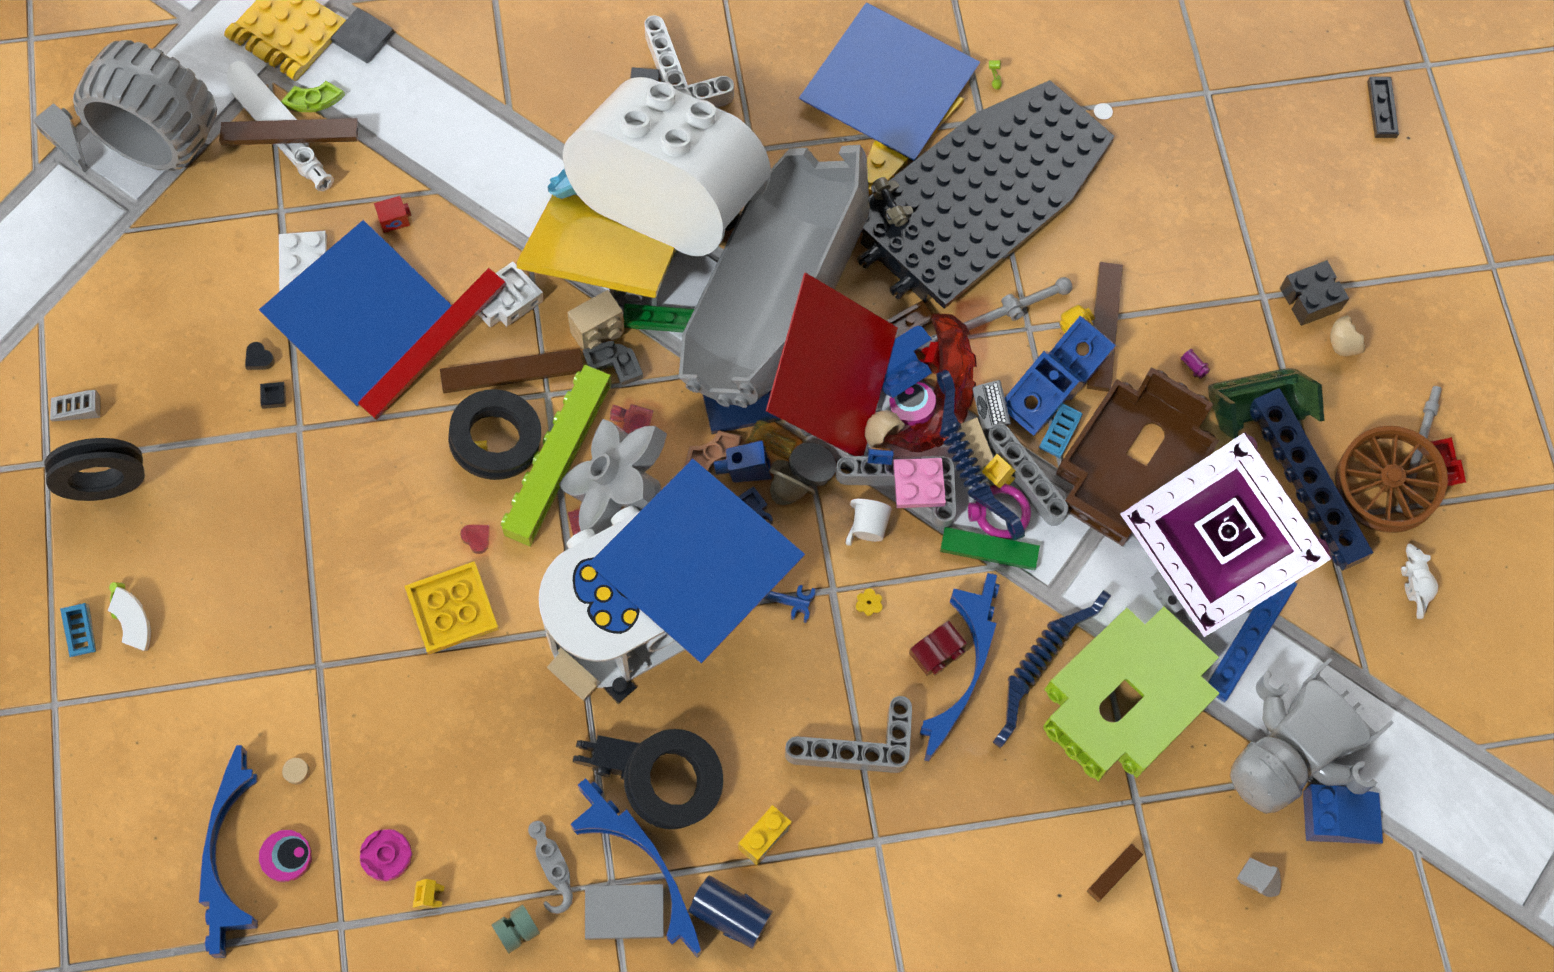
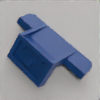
(903, 366)

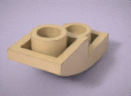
(977, 442)

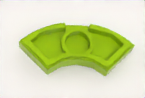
(314, 98)

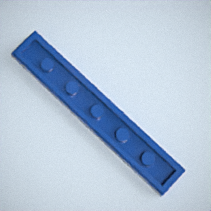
(1247, 642)

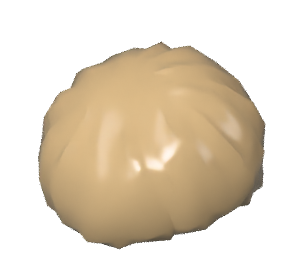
(1345, 338)
(881, 425)

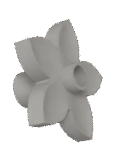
(615, 474)

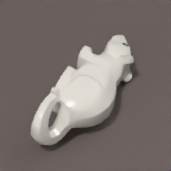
(1422, 584)

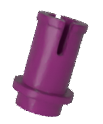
(1198, 367)

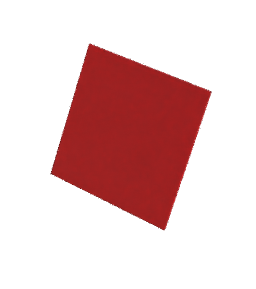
(831, 367)

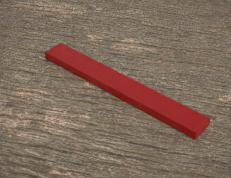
(432, 343)

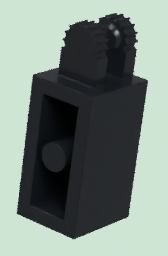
(608, 757)

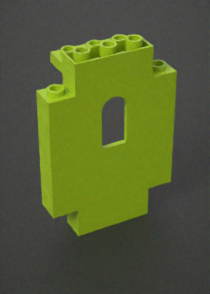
(1155, 659)

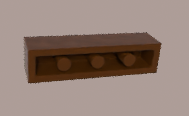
(1114, 873)

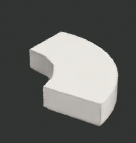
(132, 618)

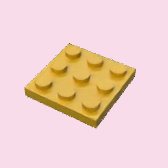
(451, 608)

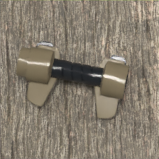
(895, 214)

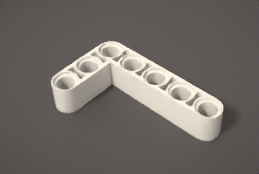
(674, 73)

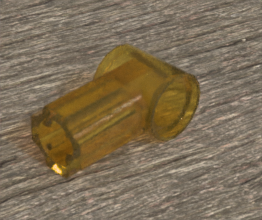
(774, 441)

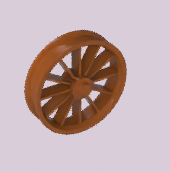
(1392, 478)

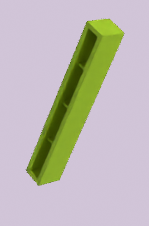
(556, 456)

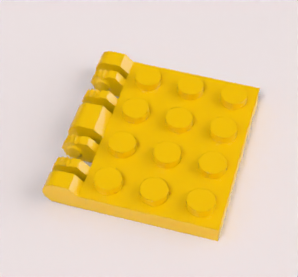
(286, 30)

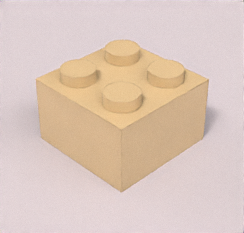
(596, 321)

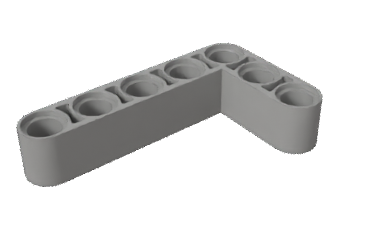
(885, 477)
(859, 749)

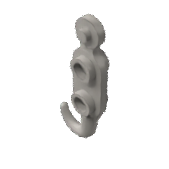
(552, 865)

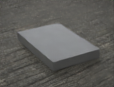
(624, 912)

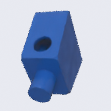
(745, 463)

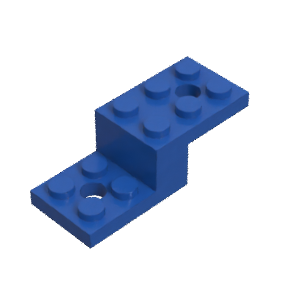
(1058, 375)

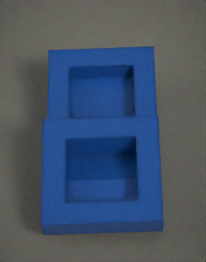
(880, 456)

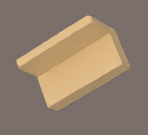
(573, 674)

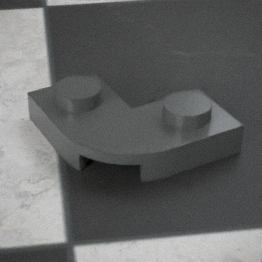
(615, 355)

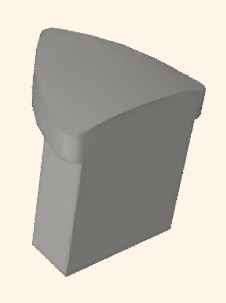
(1261, 878)

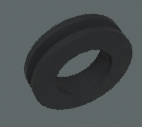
(496, 404)
(67, 460)
(706, 767)

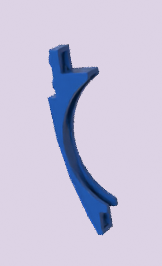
(975, 611)
(603, 819)
(222, 911)

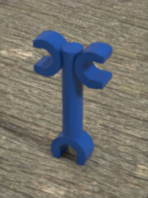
(800, 603)

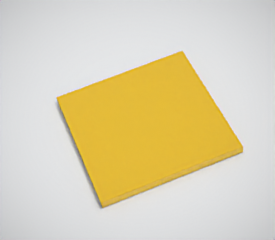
(594, 250)

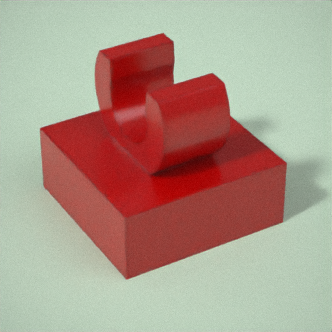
(932, 356)

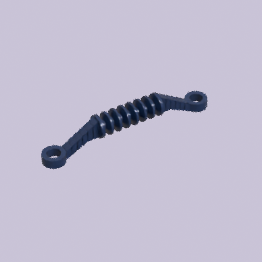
(980, 491)
(1018, 685)

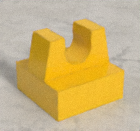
(999, 471)
(425, 894)

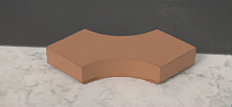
(714, 450)

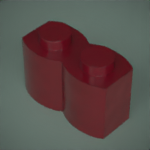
(938, 648)

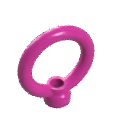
(977, 511)

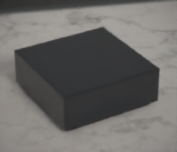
(273, 395)

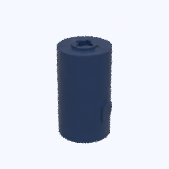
(730, 911)

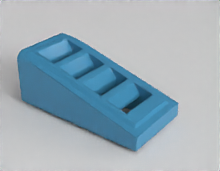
(1068, 417)
(67, 623)

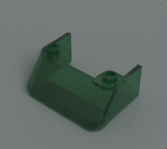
(1234, 397)

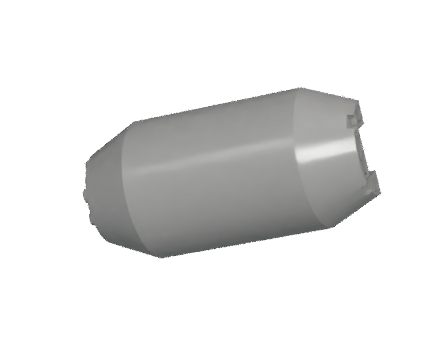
(797, 227)

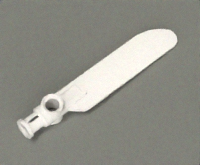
(265, 106)

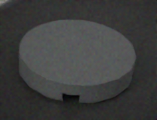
(812, 464)

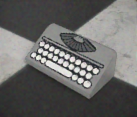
(991, 405)

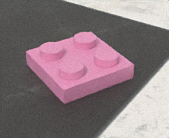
(919, 483)

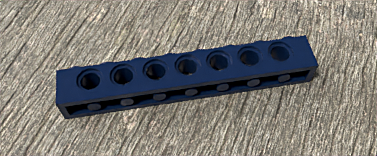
(1276, 405)

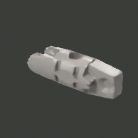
(1163, 592)

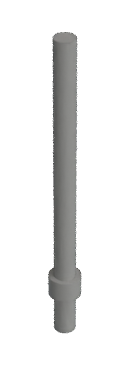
(1430, 409)

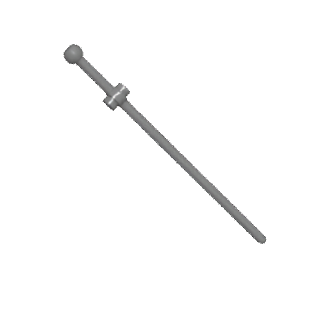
(1013, 306)

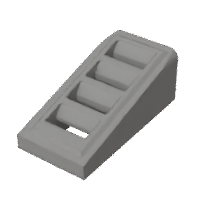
(90, 412)

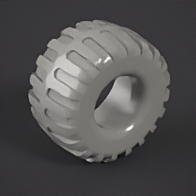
(145, 105)

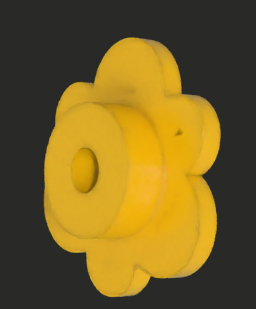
(869, 596)

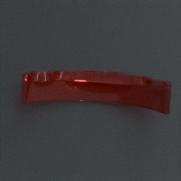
(958, 359)

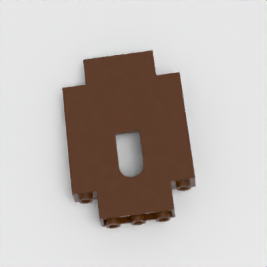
(1109, 479)

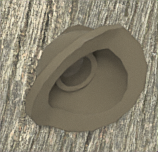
(785, 486)

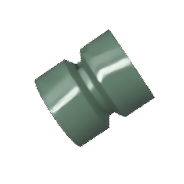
(515, 929)

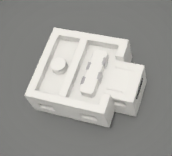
(514, 299)

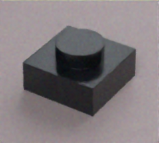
(620, 689)

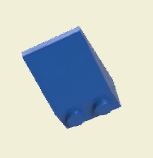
(1341, 815)

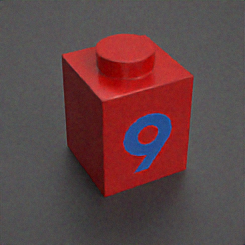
(392, 214)

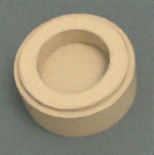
(295, 771)

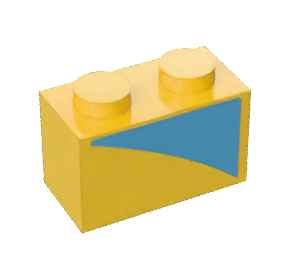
(764, 835)

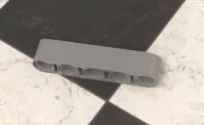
(1030, 485)

